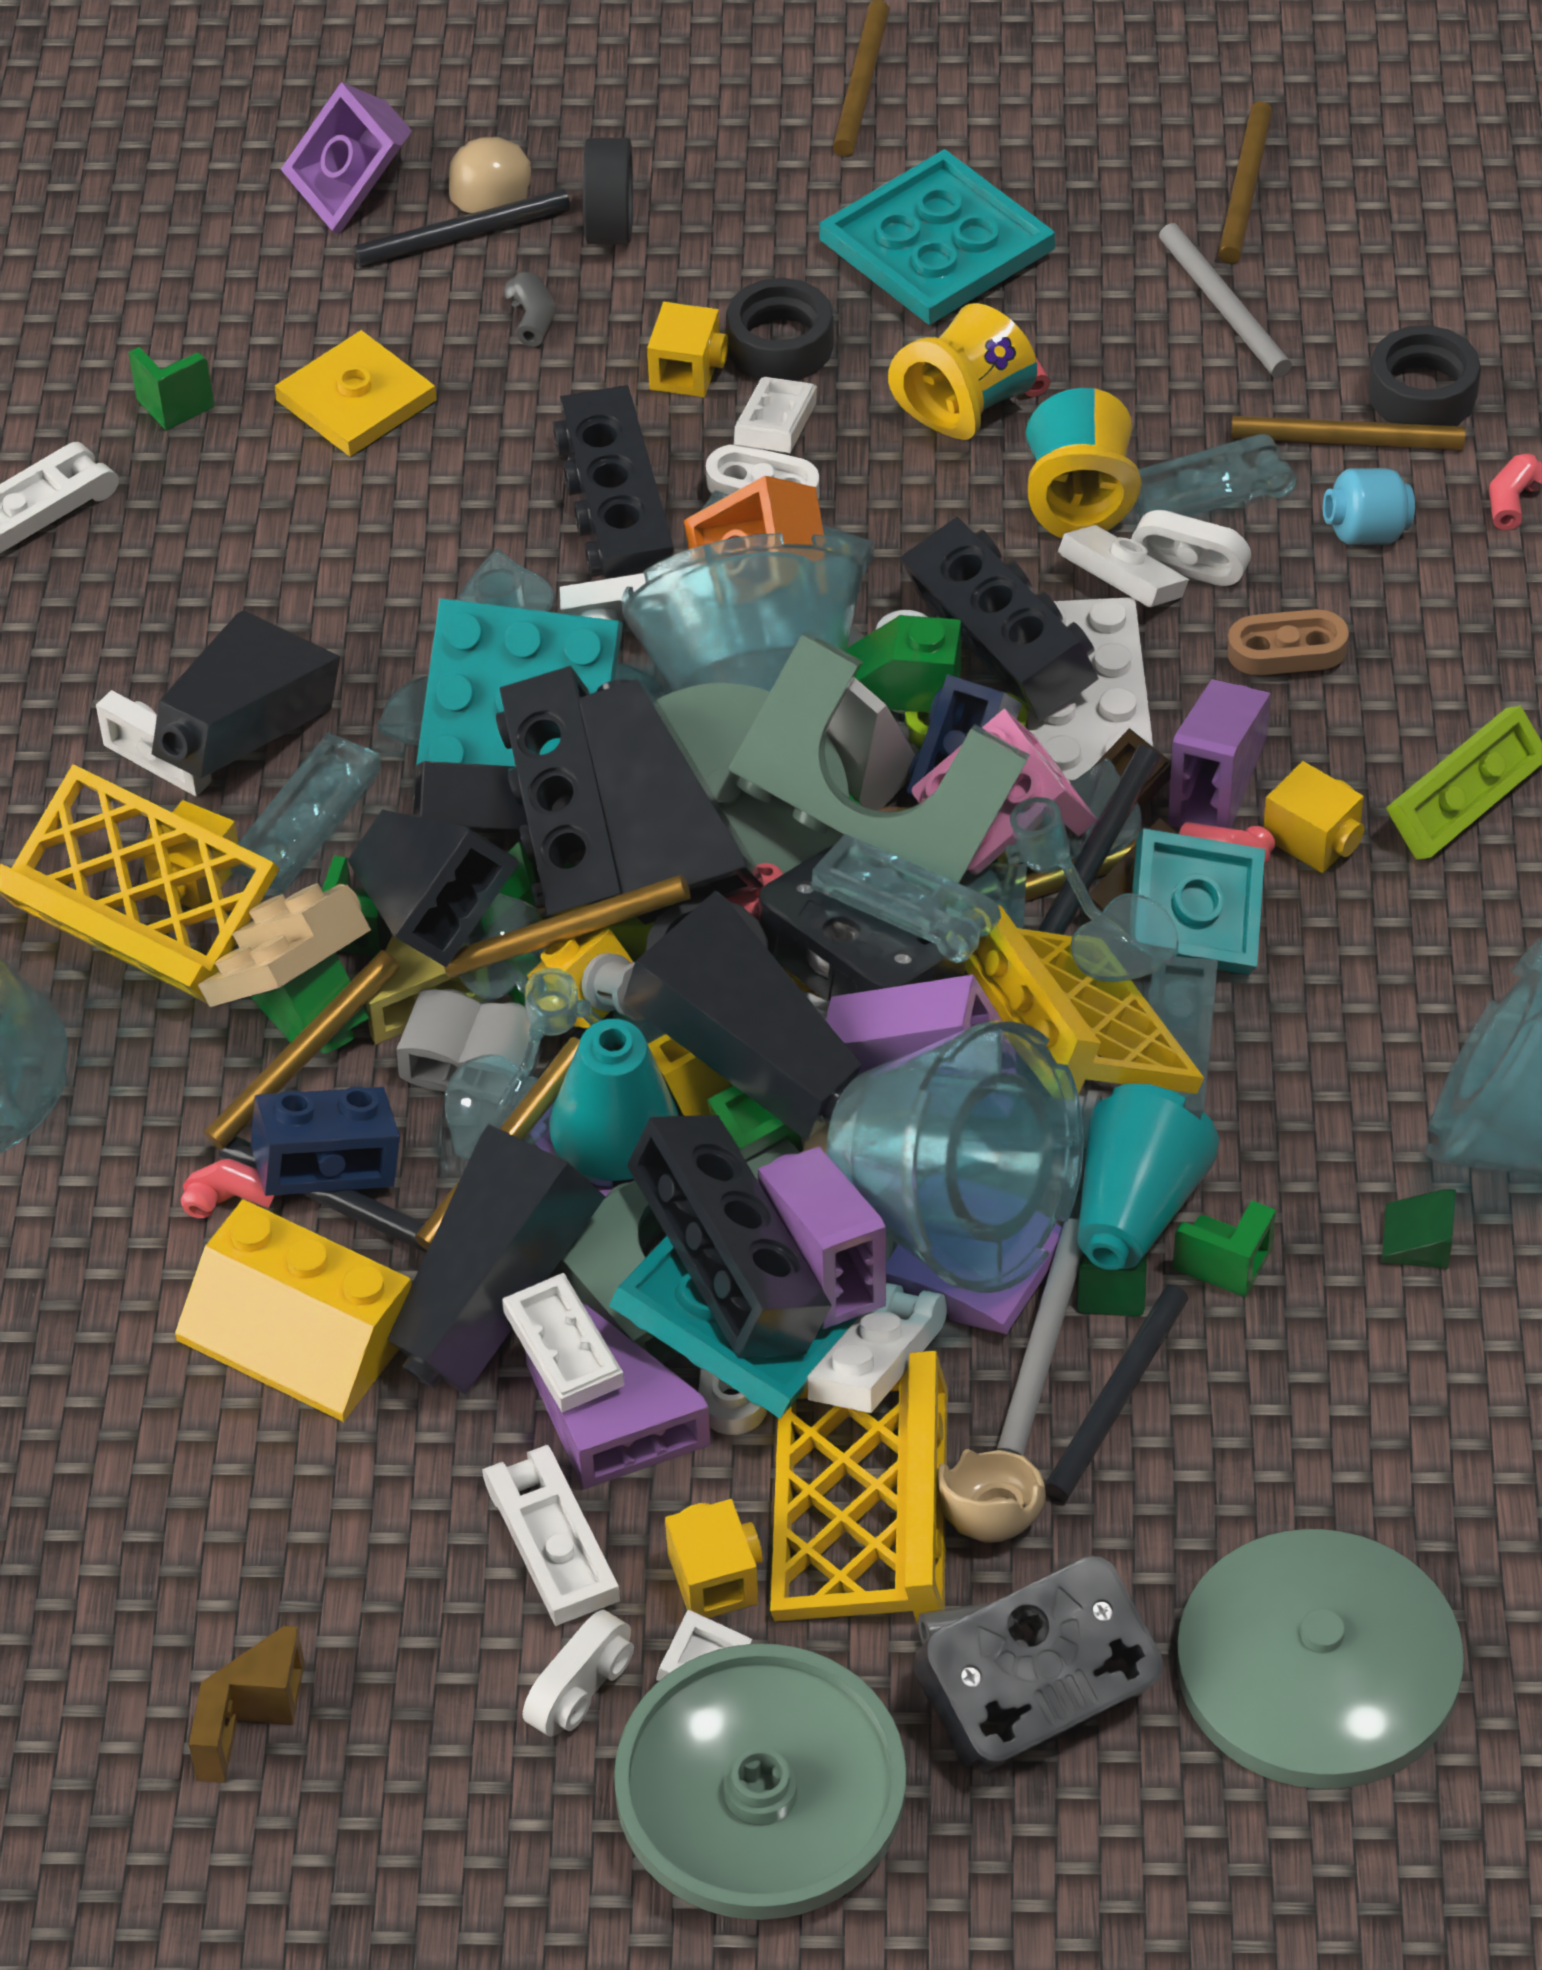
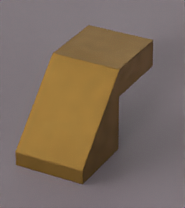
(252, 1688)

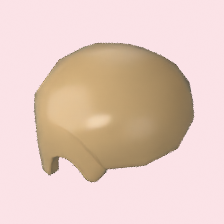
(488, 174)
(991, 1494)

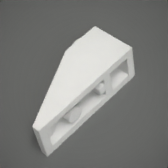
(870, 747)

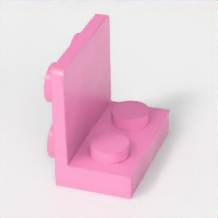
(1037, 779)

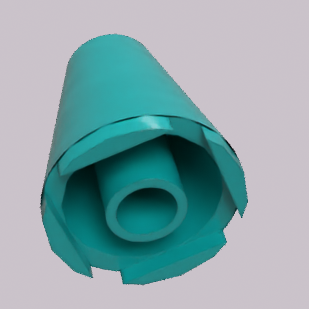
(608, 1101)
(1139, 1171)

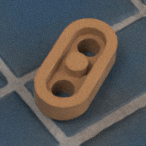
(1287, 642)

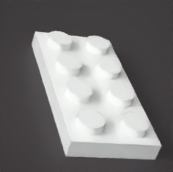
(1117, 701)

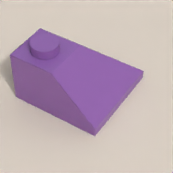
(345, 153)

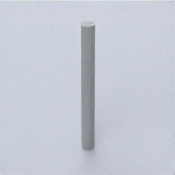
(1225, 300)
(1042, 1341)

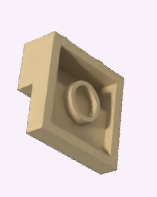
(286, 941)

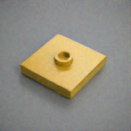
(355, 393)

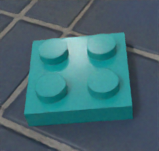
(1208, 892)

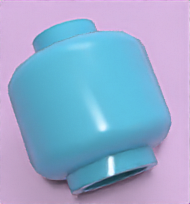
(1369, 506)

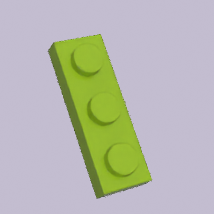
(1467, 782)

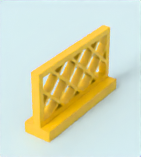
(123, 934)
(1038, 984)
(919, 1521)

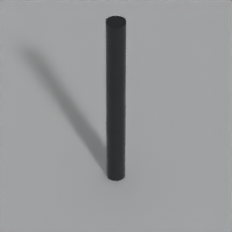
(461, 227)
(1102, 837)
(345, 1202)
(1115, 1393)

